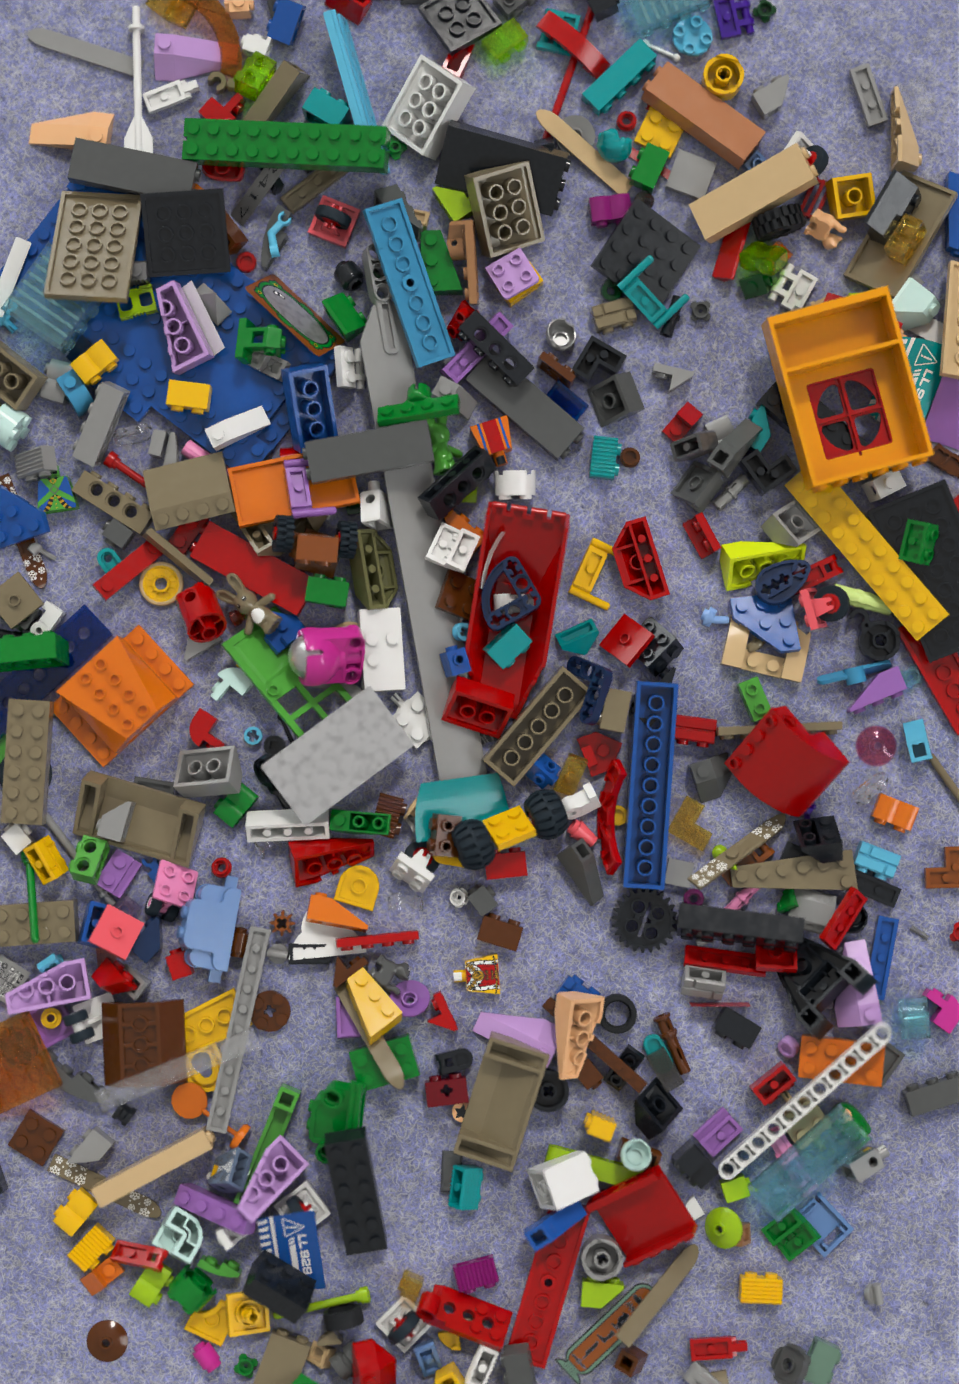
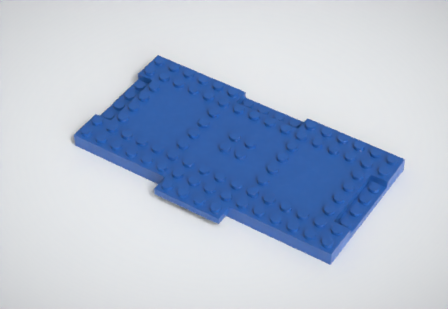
(146, 363)

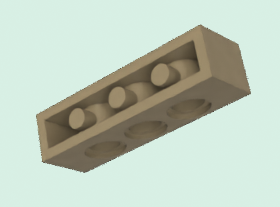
(84, 488)

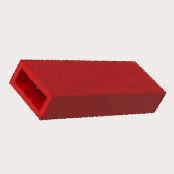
(260, 574)

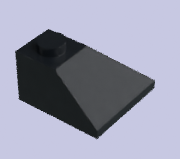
(655, 1109)

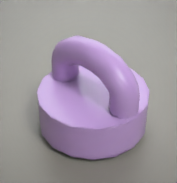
(788, 1046)

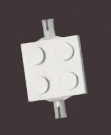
(413, 718)

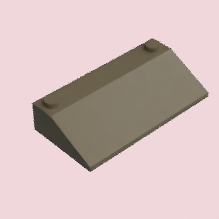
(160, 825)
(501, 1102)

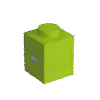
(735, 1188)

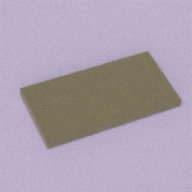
(870, 263)

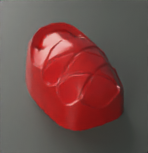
(224, 173)

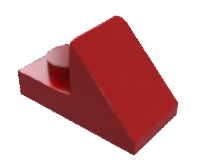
(682, 422)
(445, 1018)

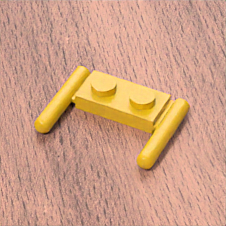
(589, 571)

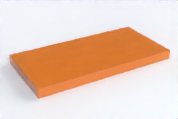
(262, 491)

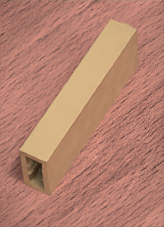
(754, 192)
(153, 1166)

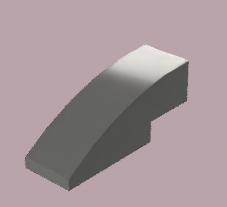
(281, 237)

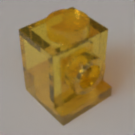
(410, 1285)

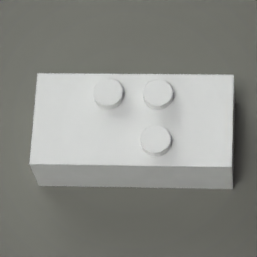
(383, 649)

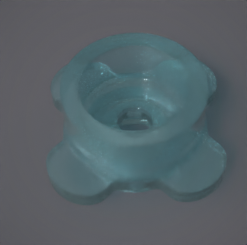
(917, 678)

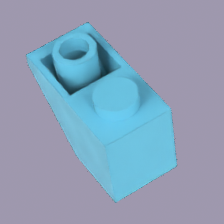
(917, 741)

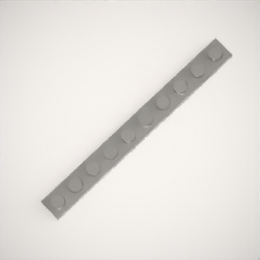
(239, 1021)

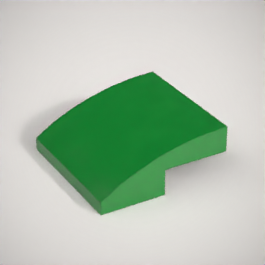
(791, 1234)

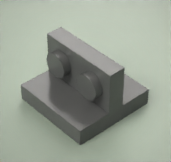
(698, 486)

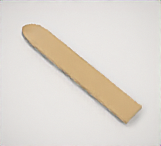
(583, 151)

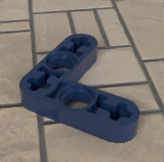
(595, 680)

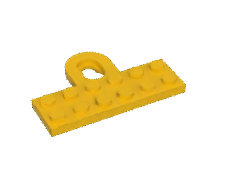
(206, 1026)

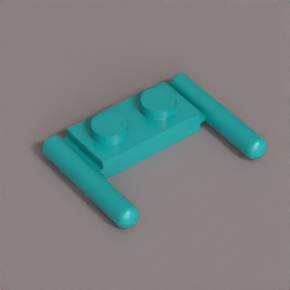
(645, 299)

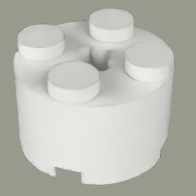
(515, 483)

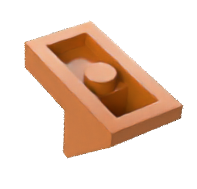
(102, 1275)

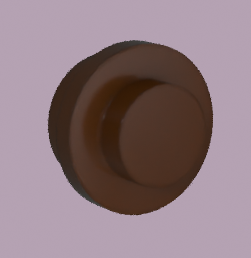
(629, 457)

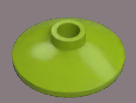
(730, 1225)

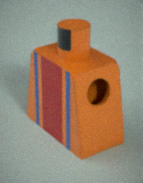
(494, 437)

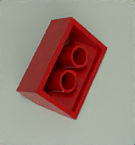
(478, 707)

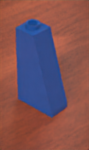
(952, 219)

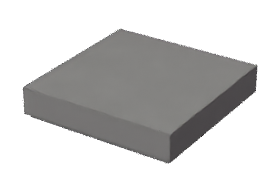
(690, 175)

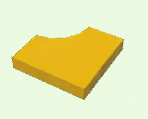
(210, 1323)

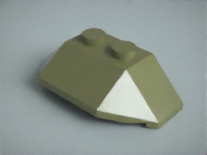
(373, 571)

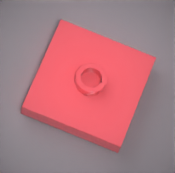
(116, 932)

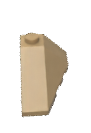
(904, 145)

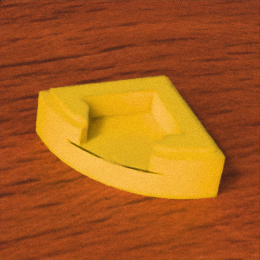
(450, 1340)

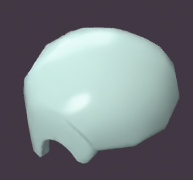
(636, 1155)

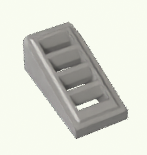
(172, 450)

